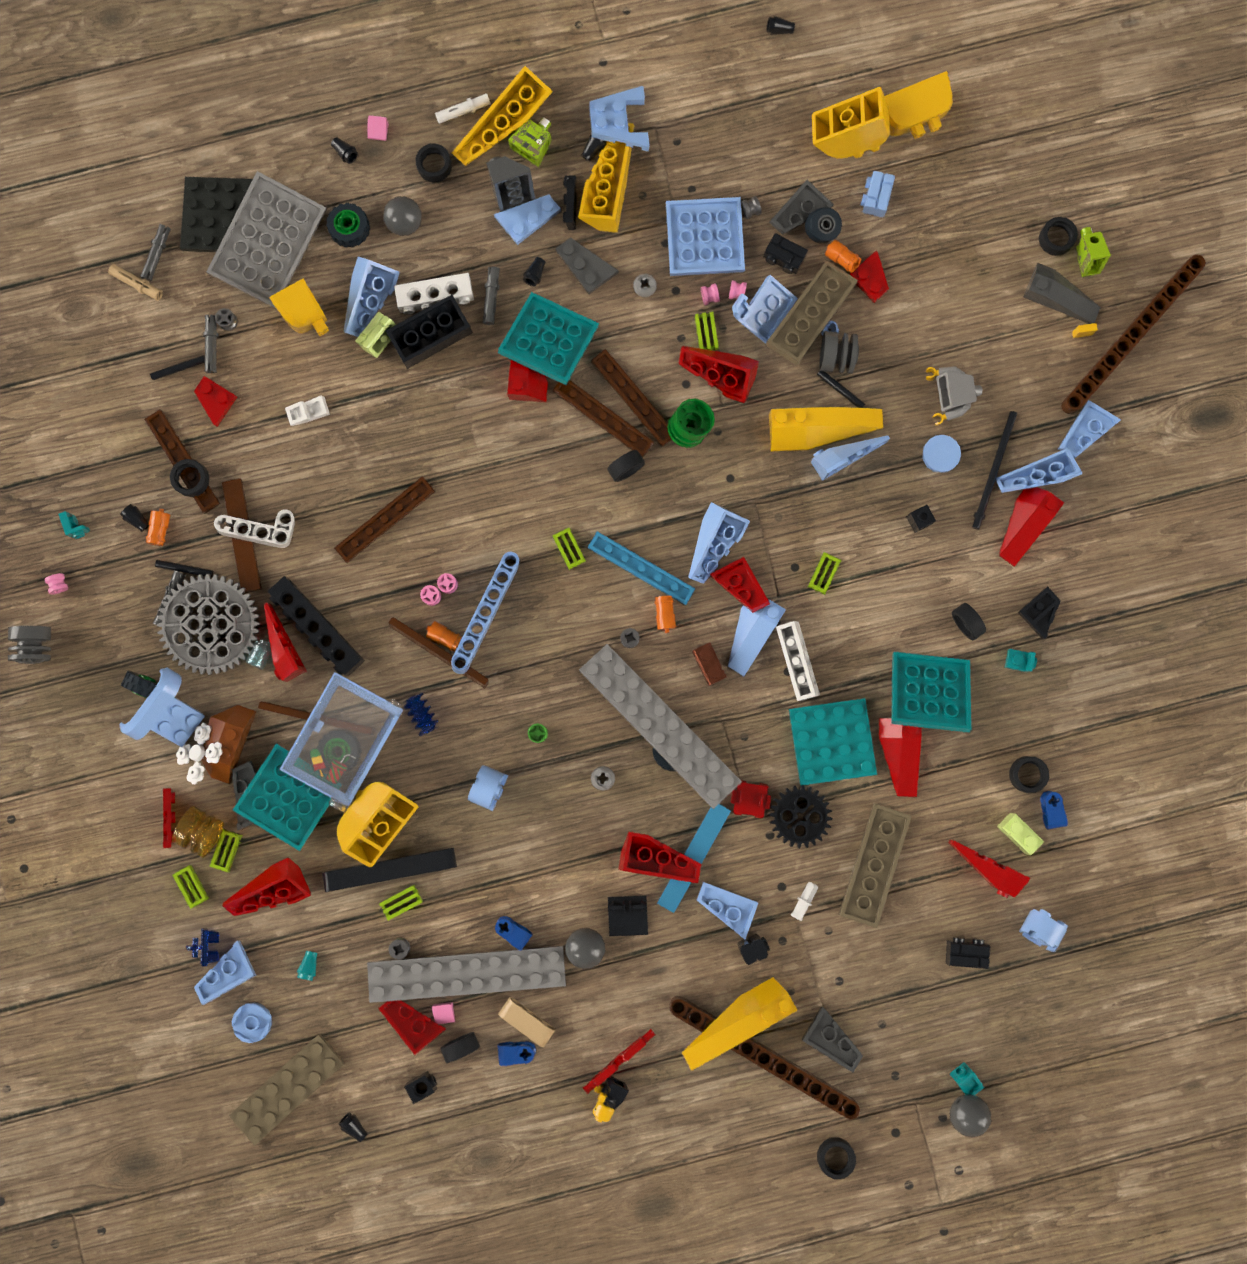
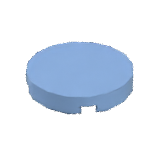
(941, 453)
(251, 1022)

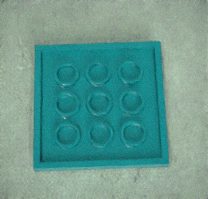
(548, 338)
(931, 692)
(832, 741)
(282, 802)

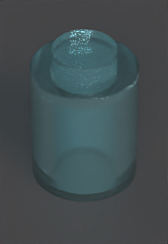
(259, 654)

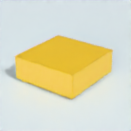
(1084, 330)

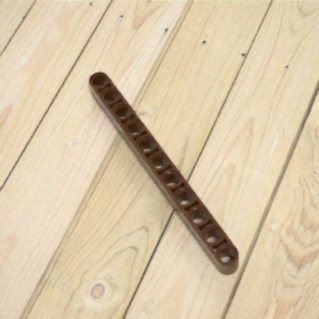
(1139, 327)
(772, 1061)

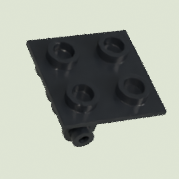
(627, 915)

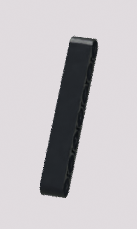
(389, 869)

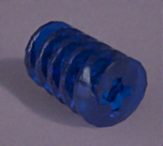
(420, 714)

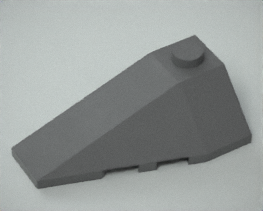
(1056, 292)

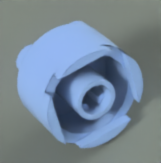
(487, 787)
(1043, 930)

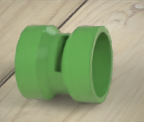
(537, 733)

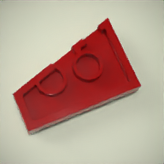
(742, 584)
(168, 816)
(412, 1026)

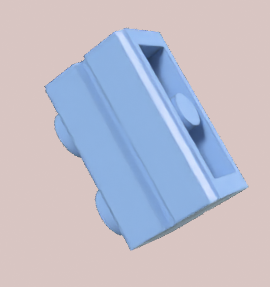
(878, 193)

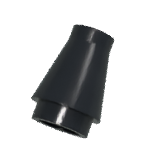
(779, 26)
(592, 148)
(344, 150)
(533, 274)
(134, 517)
(353, 1127)

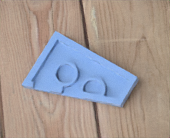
(527, 217)
(227, 974)

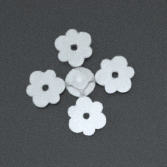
(197, 752)

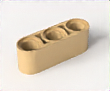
(526, 1022)

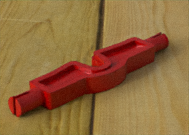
(624, 1056)

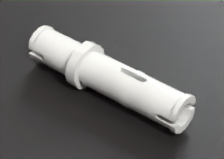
(462, 108)

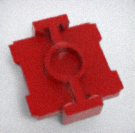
(750, 799)

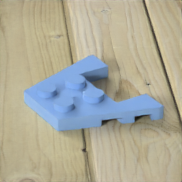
(610, 121)

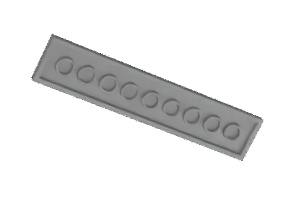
(660, 726)
(466, 974)

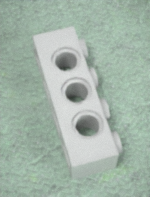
(425, 288)
(797, 661)

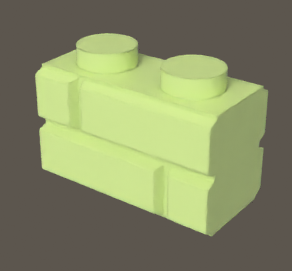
(374, 336)
(1020, 834)

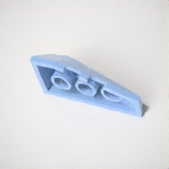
(368, 291)
(839, 457)
(1046, 471)
(717, 534)
(752, 634)

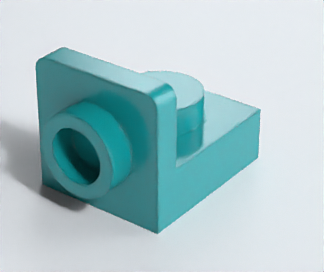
(70, 525)
(1020, 660)
(966, 1079)

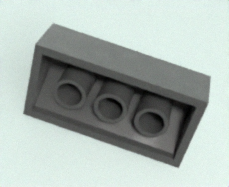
(510, 182)

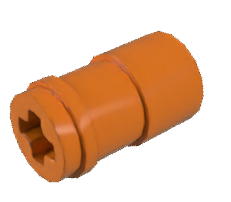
(842, 255)
(157, 527)
(665, 613)
(442, 635)

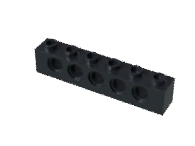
(286, 587)

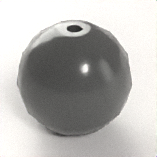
(402, 216)
(585, 948)
(970, 1115)

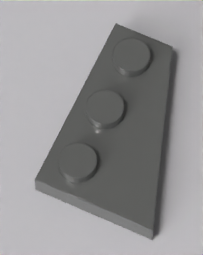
(799, 207)
(585, 265)
(241, 779)
(830, 1040)

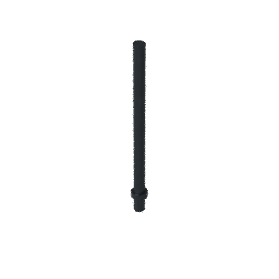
(979, 515)

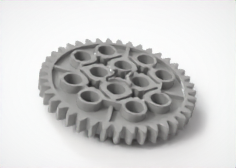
(208, 592)

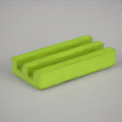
(704, 316)
(576, 563)
(817, 587)
(232, 854)
(200, 888)
(386, 910)

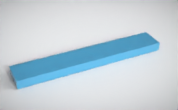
(641, 568)
(697, 851)

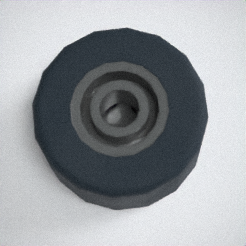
(816, 225)

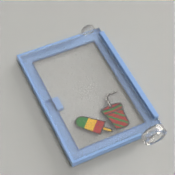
(341, 740)

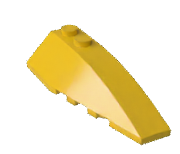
(504, 116)
(606, 187)
(817, 426)
(740, 1021)

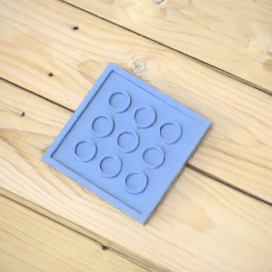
(705, 236)

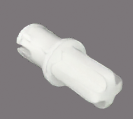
(804, 901)

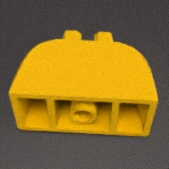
(920, 106)
(852, 125)
(300, 308)
(373, 822)

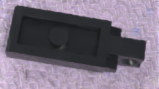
(570, 201)

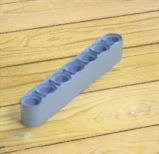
(485, 621)

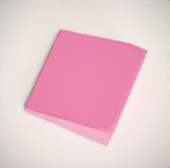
(377, 128)
(443, 1013)

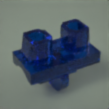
(207, 956)

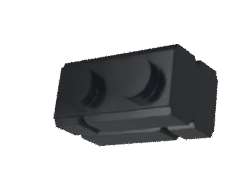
(785, 254)
(753, 949)
(967, 954)

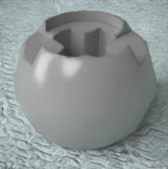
(643, 279)
(608, 773)

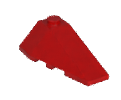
(726, 371)
(526, 384)
(1030, 516)
(284, 654)
(902, 753)
(651, 857)
(1001, 877)
(275, 885)

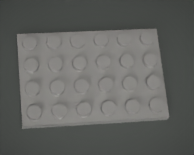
(266, 239)

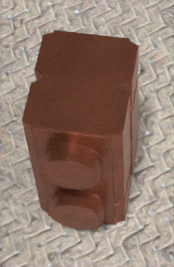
(709, 664)

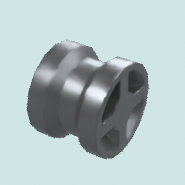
(751, 207)
(222, 316)
(631, 639)
(403, 948)

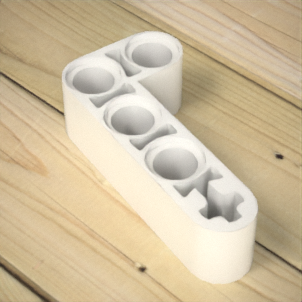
(255, 527)

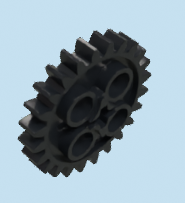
(812, 830)

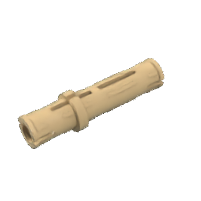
(142, 286)

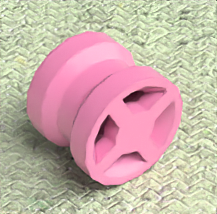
(737, 289)
(710, 294)
(447, 579)
(56, 583)
(428, 593)

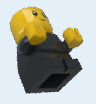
(609, 1098)

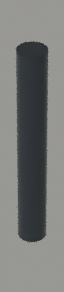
(177, 368)
(841, 389)
(183, 568)

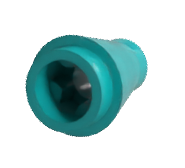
(307, 968)

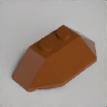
(231, 730)

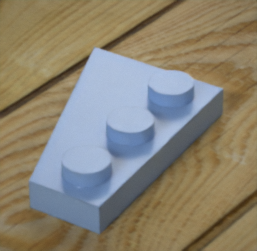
(1087, 428)
(729, 907)

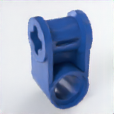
(1054, 812)
(515, 934)
(512, 1053)

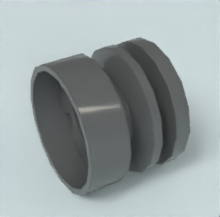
(838, 352)
(29, 644)

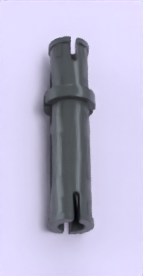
(158, 245)
(491, 295)
(210, 343)
(177, 577)

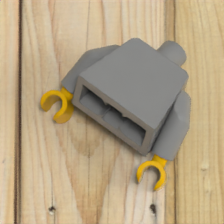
(955, 391)

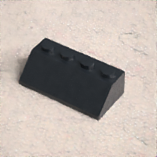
(429, 331)

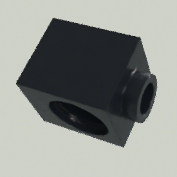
(921, 518)
(415, 1093)

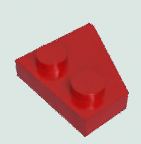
(871, 277)
(214, 399)

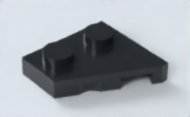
(1041, 611)

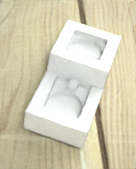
(307, 411)

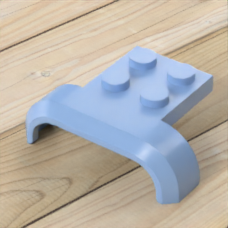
(766, 308)
(164, 713)

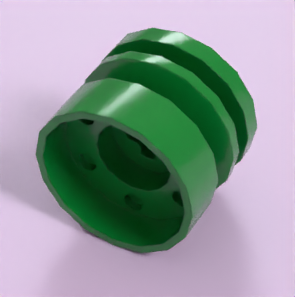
(695, 415)

